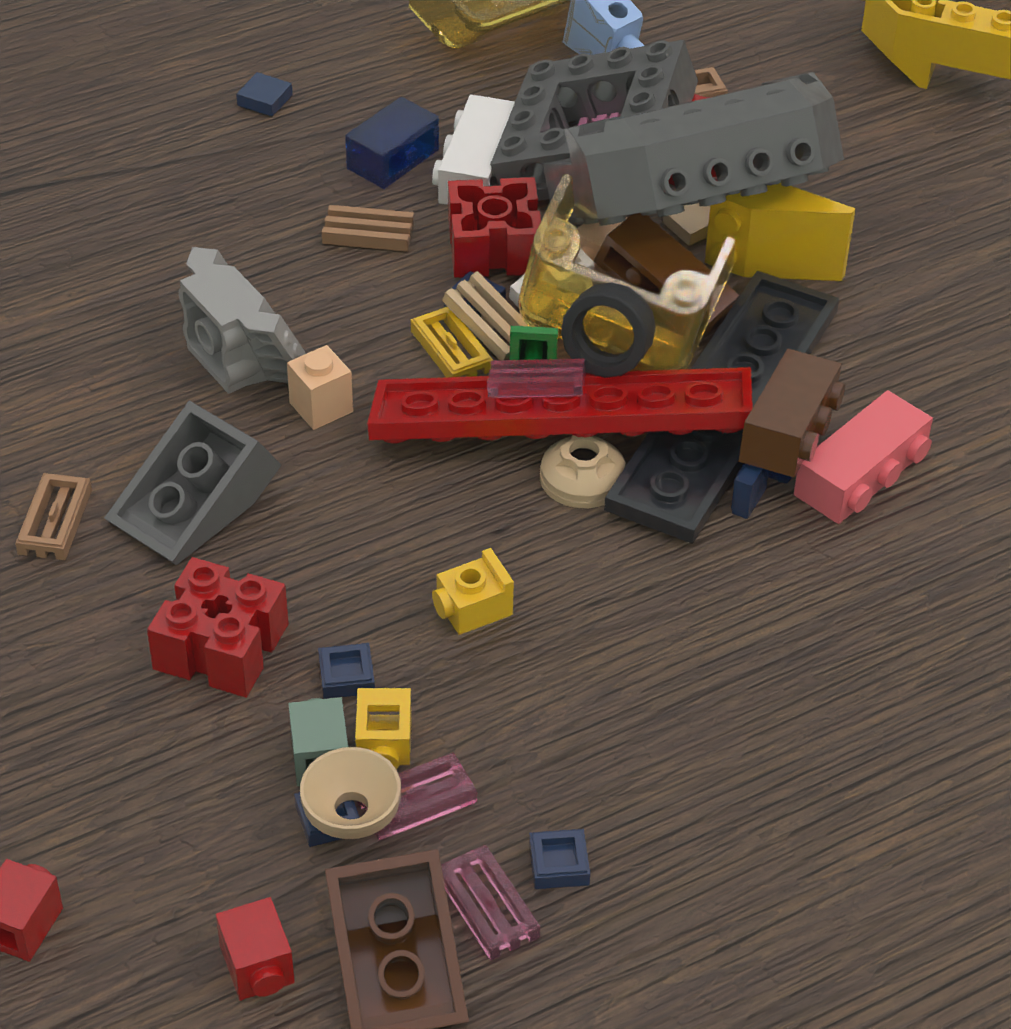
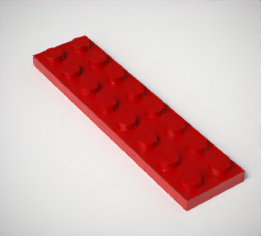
(620, 404)

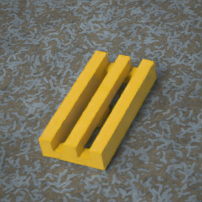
(445, 349)

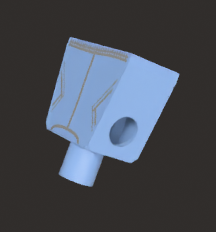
(602, 26)

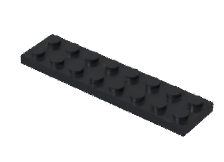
(681, 478)

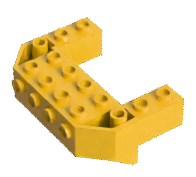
(940, 32)

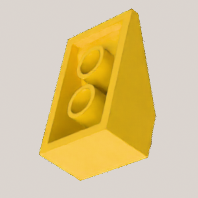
(783, 234)

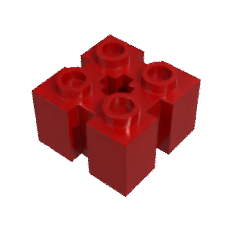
(492, 225)
(218, 626)

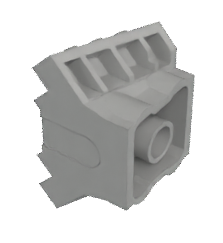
(233, 325)

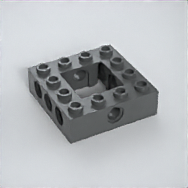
(587, 86)

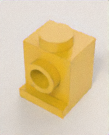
(474, 593)
(385, 733)

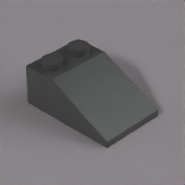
(192, 484)

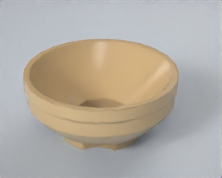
(579, 481)
(347, 776)

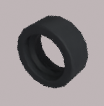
(627, 303)

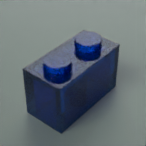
(392, 142)

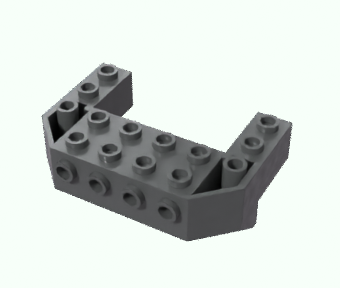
(748, 135)

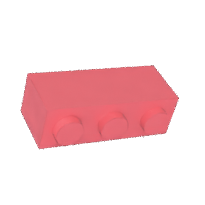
(864, 457)

